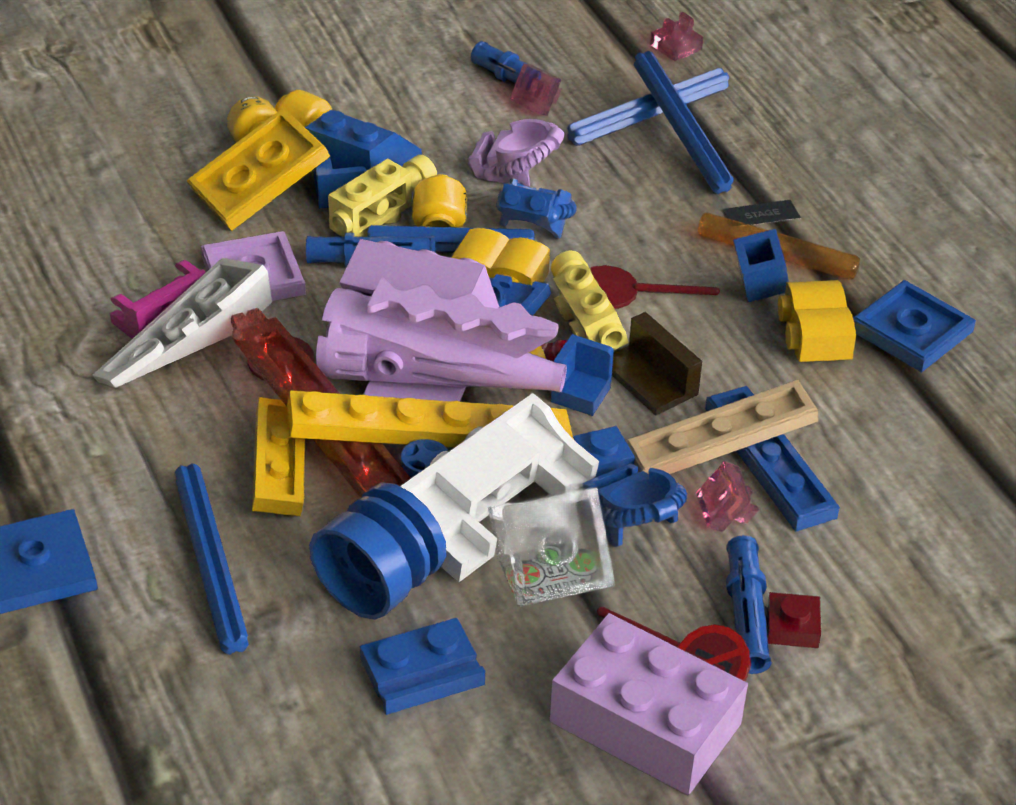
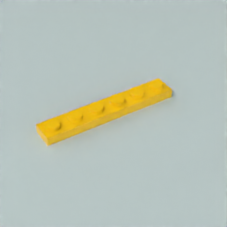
(391, 419)

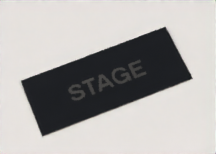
(763, 212)

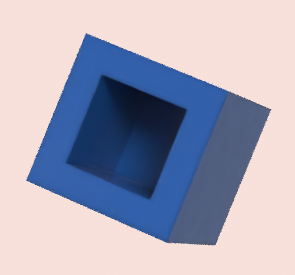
(761, 265)

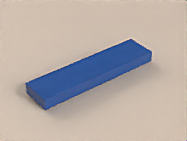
(783, 473)

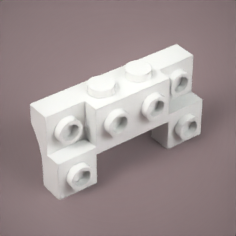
(493, 468)

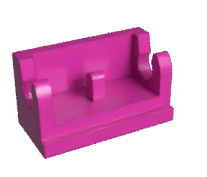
(139, 314)

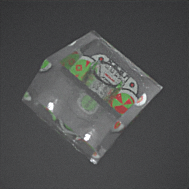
(552, 545)

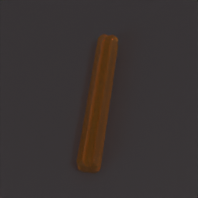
(794, 249)

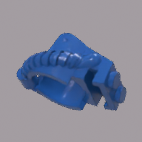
(540, 207)
(636, 499)

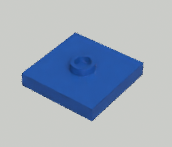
(913, 325)
(43, 561)

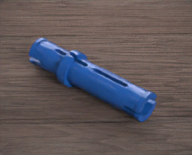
(342, 248)
(746, 587)

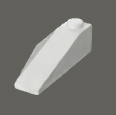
(192, 321)

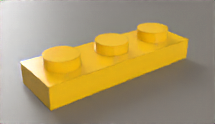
(277, 462)

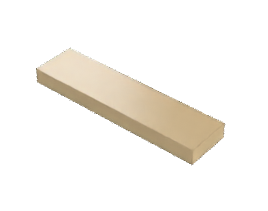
(724, 429)

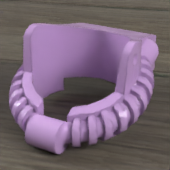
(514, 151)

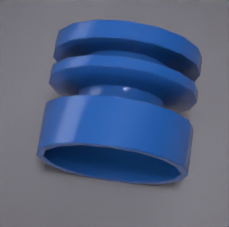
(378, 550)

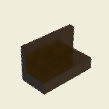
(656, 366)

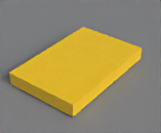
(258, 168)

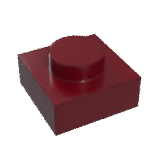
(793, 620)

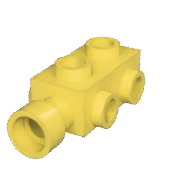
(377, 195)
(585, 302)

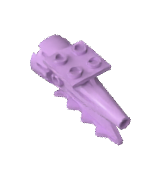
(433, 345)

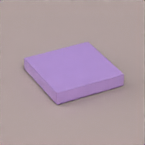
(268, 250)

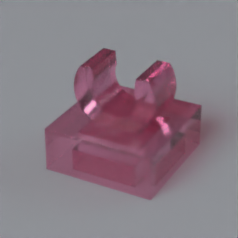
(677, 38)
(536, 89)
(726, 498)

